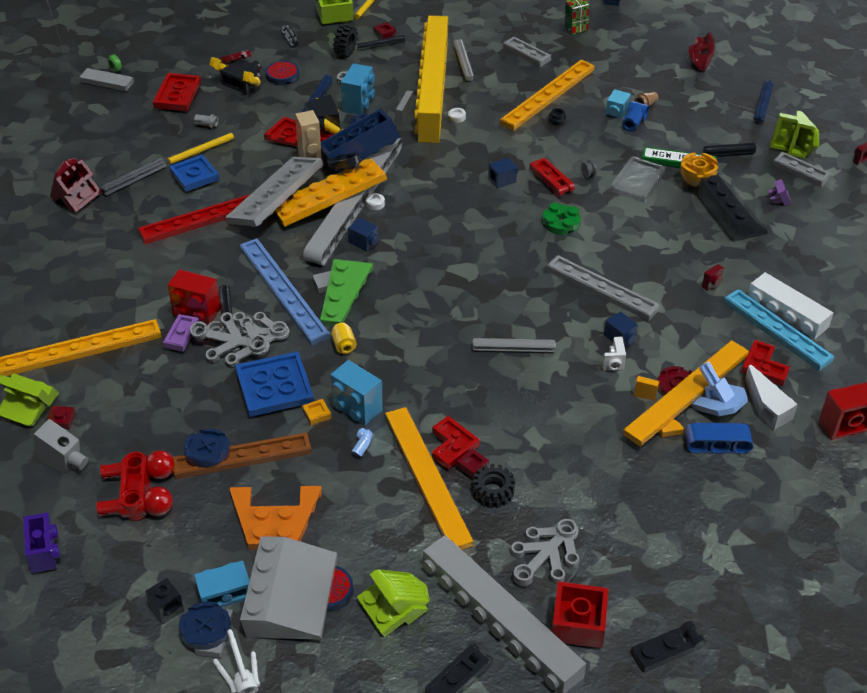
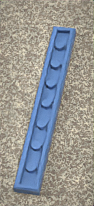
(284, 292)

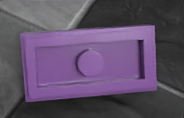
(180, 333)

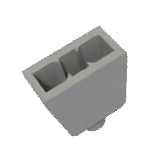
(58, 447)

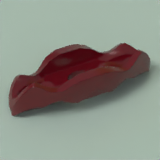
(700, 45)

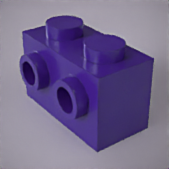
(39, 542)

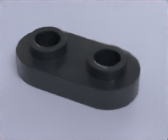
(344, 160)

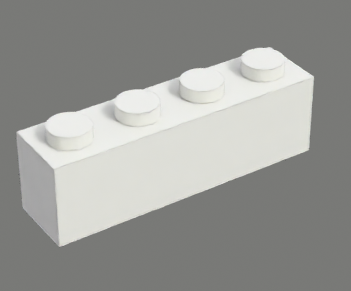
(790, 305)

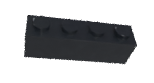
(729, 209)

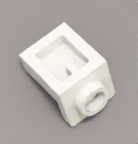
(616, 357)

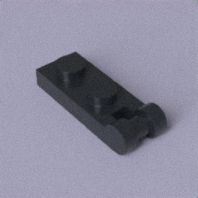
(667, 647)
(460, 672)

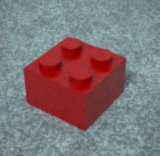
(194, 296)
(845, 411)
(580, 614)

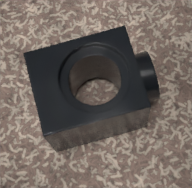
(164, 601)

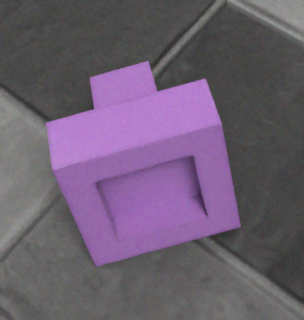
(779, 193)

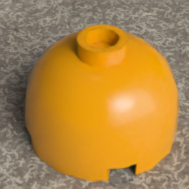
(697, 167)

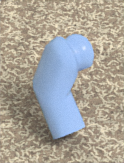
(365, 438)

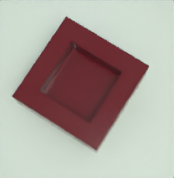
(384, 30)
(860, 154)
(712, 277)
(62, 416)
(472, 462)

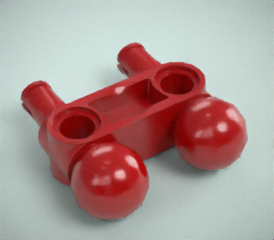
(135, 496)

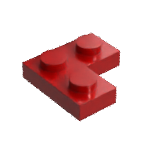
(760, 358)
(456, 442)

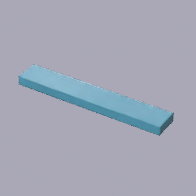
(779, 329)

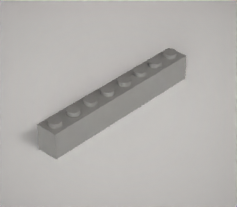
(504, 615)

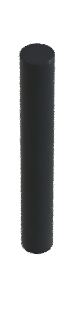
(386, 41)

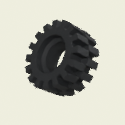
(345, 40)
(493, 496)

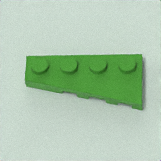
(343, 288)

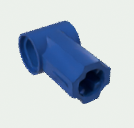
(635, 114)

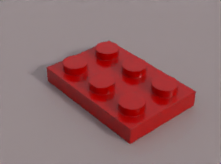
(177, 92)

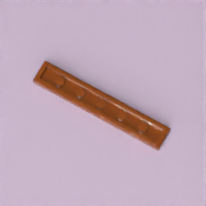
(249, 454)

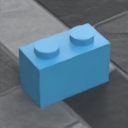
(223, 584)

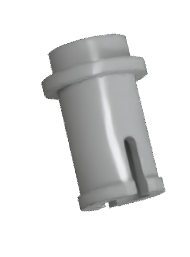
(204, 120)

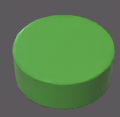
(114, 63)

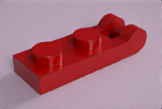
(552, 177)

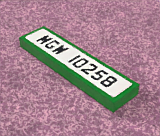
(664, 157)

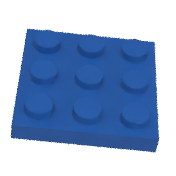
(274, 383)

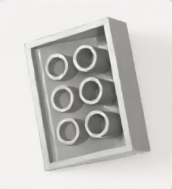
(288, 590)

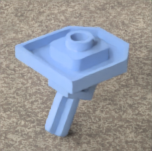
(719, 396)

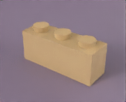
(308, 135)

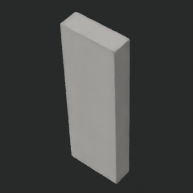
(527, 51)
(106, 79)
(801, 169)

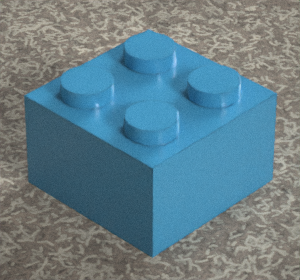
(357, 89)
(356, 392)

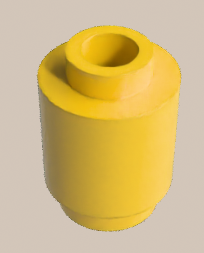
(343, 338)

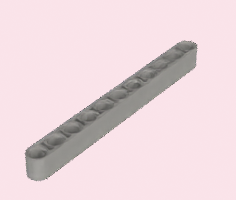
(345, 212)

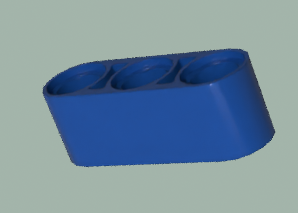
(719, 438)

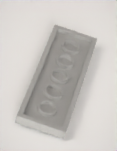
(274, 191)

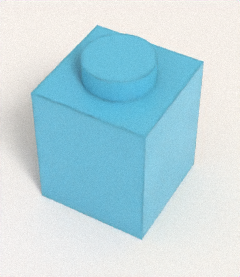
(618, 104)

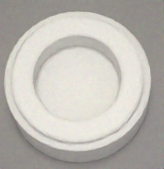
(457, 115)
(375, 201)

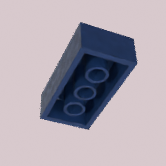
(362, 137)

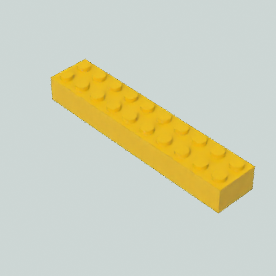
(431, 79)

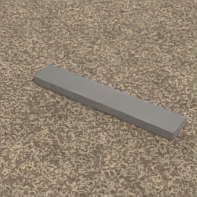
(603, 288)

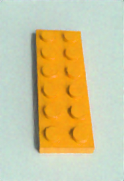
(329, 191)

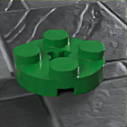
(570, 217)

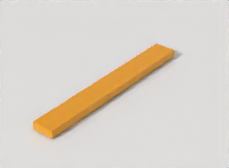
(546, 95)
(79, 347)
(683, 395)
(428, 478)

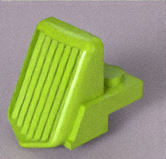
(795, 135)
(25, 399)
(394, 599)

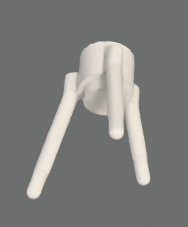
(244, 680)

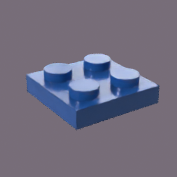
(194, 173)

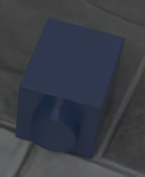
(502, 172)
(363, 234)
(621, 326)

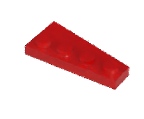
(285, 132)

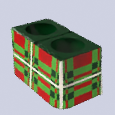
(576, 16)

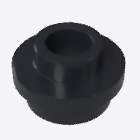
(557, 115)

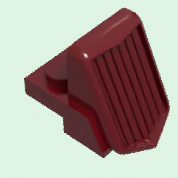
(74, 184)

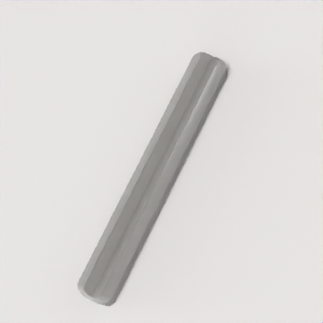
(463, 60)
(517, 345)

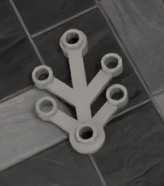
(273, 331)
(232, 340)
(546, 550)

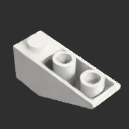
(769, 401)

